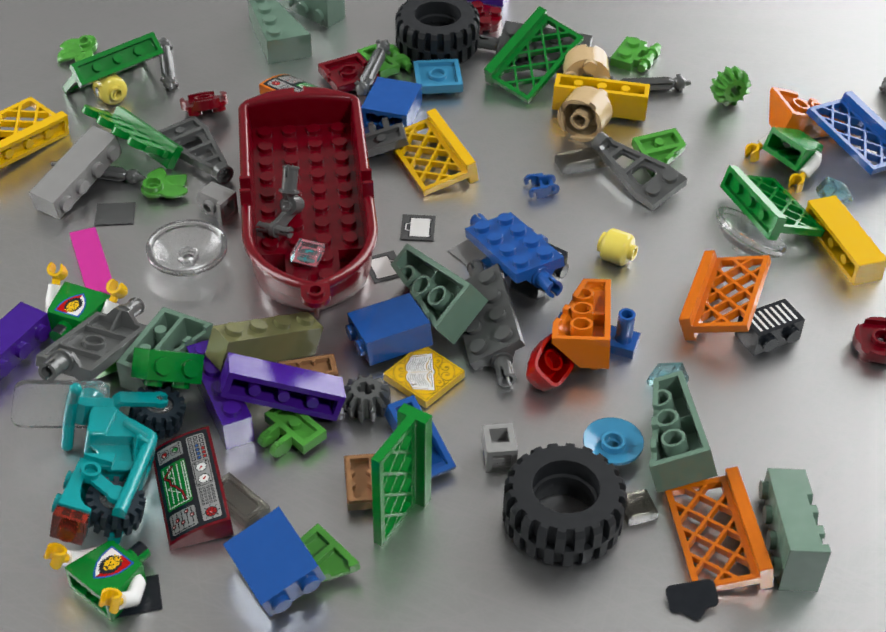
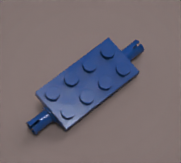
(517, 250)

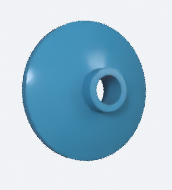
(614, 439)

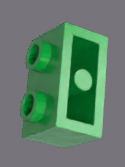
(167, 366)

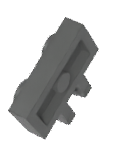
(386, 138)

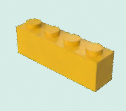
(627, 98)
(847, 241)

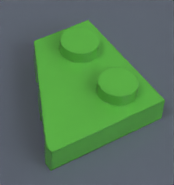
(660, 145)

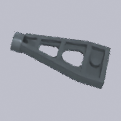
(192, 130)
(653, 192)

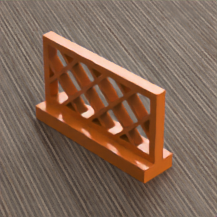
(704, 291)
(745, 524)

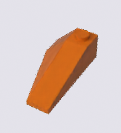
(790, 112)
(586, 325)

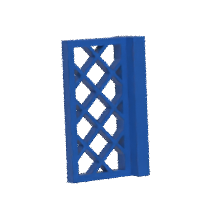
(859, 121)

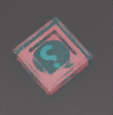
(307, 252)

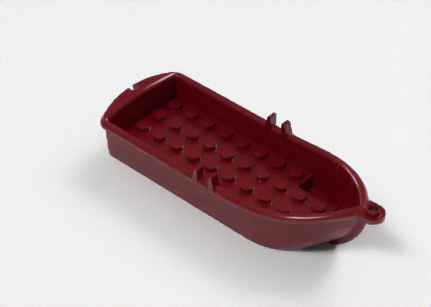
(327, 140)

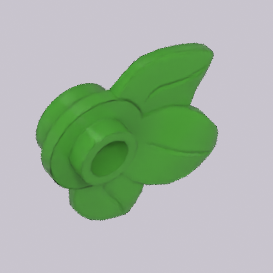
(77, 48)
(162, 185)

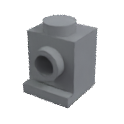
(218, 201)
(499, 447)

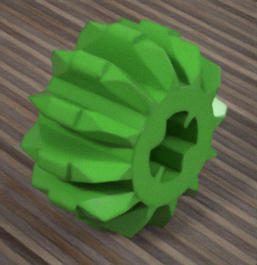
(730, 86)

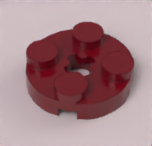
(489, 17)
(204, 101)
(866, 340)

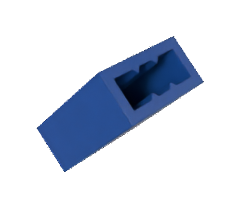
(394, 100)
(389, 329)
(274, 562)

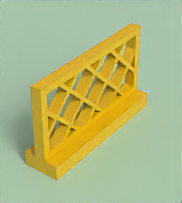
(36, 133)
(448, 146)

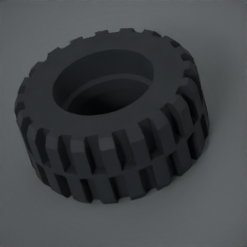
(437, 29)
(560, 535)

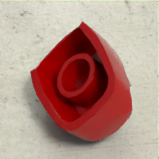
(548, 366)

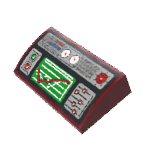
(191, 490)

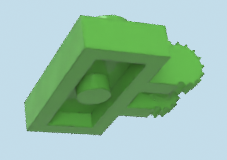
(295, 430)

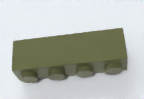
(266, 338)

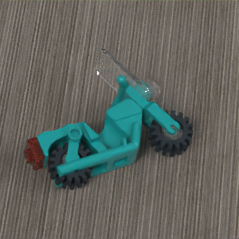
(117, 449)

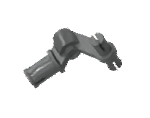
(290, 205)

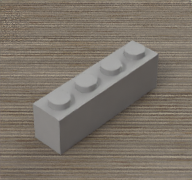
(75, 172)

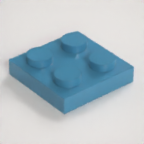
(438, 76)

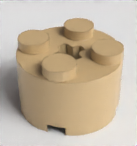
(586, 62)
(585, 113)

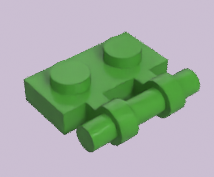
(635, 54)
(392, 62)

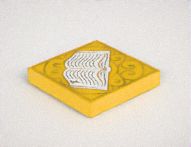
(424, 375)

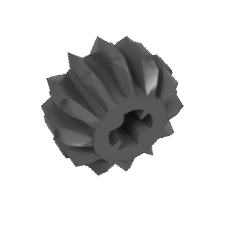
(366, 398)

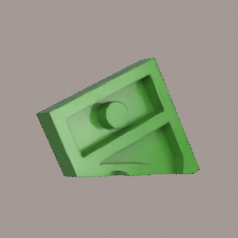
(329, 554)

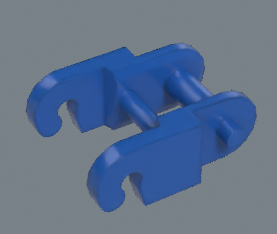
(546, 185)

